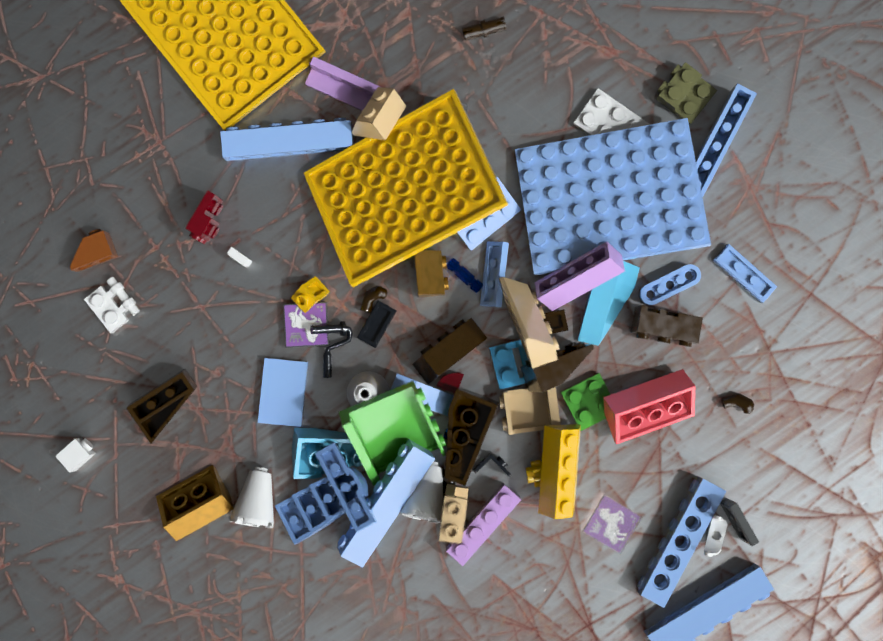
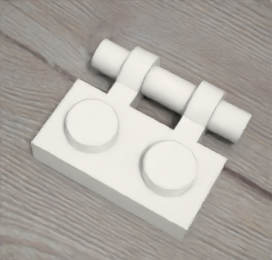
(107, 309)

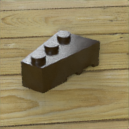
(666, 326)
(449, 349)
(160, 404)

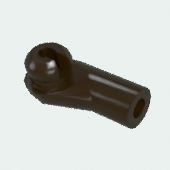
(371, 295)
(740, 400)

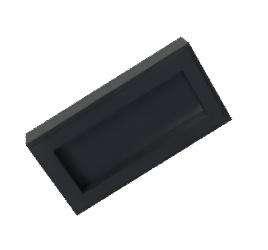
(376, 324)

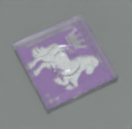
(612, 524)

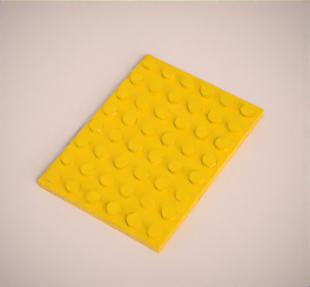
(228, 49)
(405, 191)

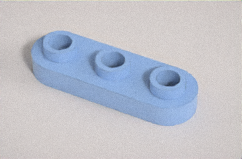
(679, 283)

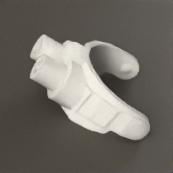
(715, 536)

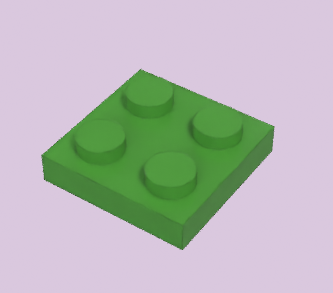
(587, 401)

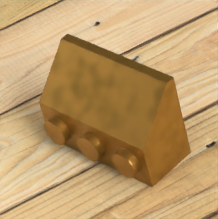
(194, 503)

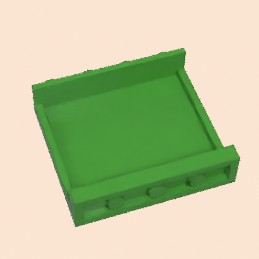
(386, 423)

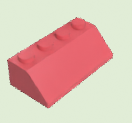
(650, 406)

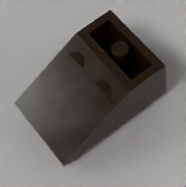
(555, 372)

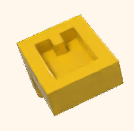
(310, 294)

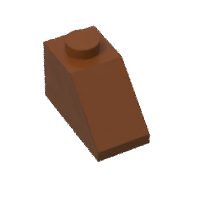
(93, 250)

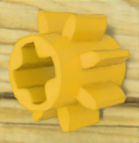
(534, 473)

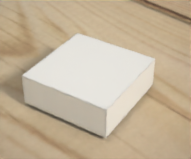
(239, 257)

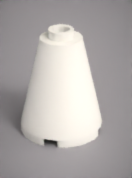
(365, 380)
(427, 498)
(255, 500)

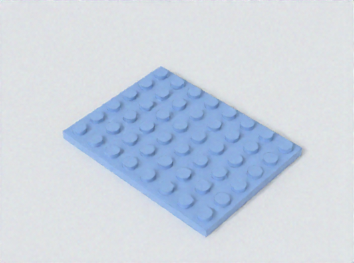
(615, 188)

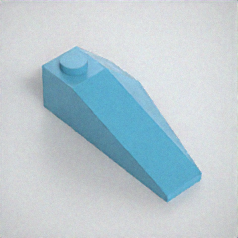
(605, 304)
(310, 441)

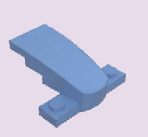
(327, 499)

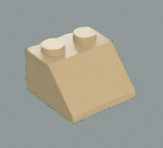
(379, 114)

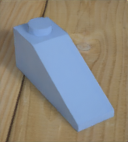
(437, 399)

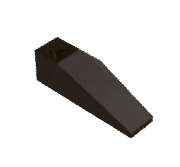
(467, 427)

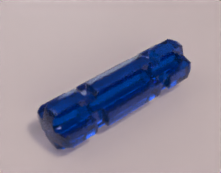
(464, 275)

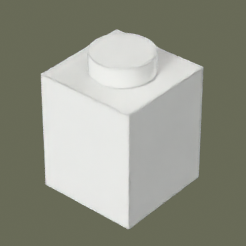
(76, 454)

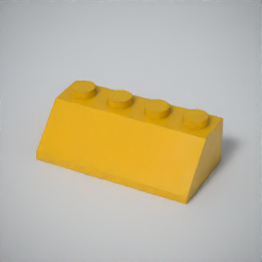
(559, 470)

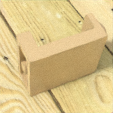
(529, 410)
(454, 513)

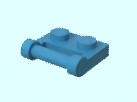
(505, 364)

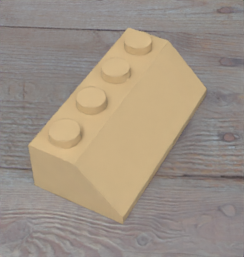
(529, 322)

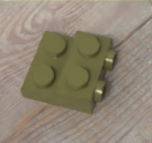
(685, 93)

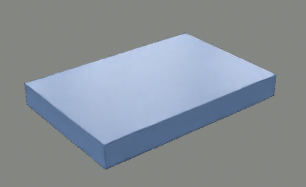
(283, 392)

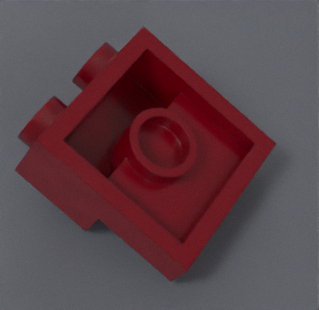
(202, 224)

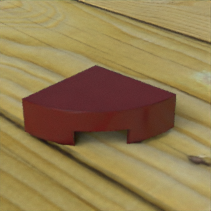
(450, 382)

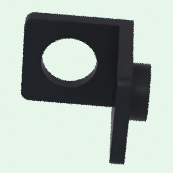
(499, 461)

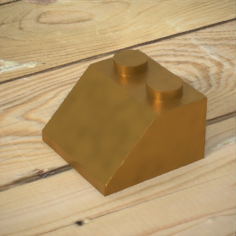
(430, 273)

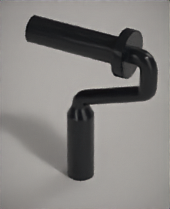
(327, 356)

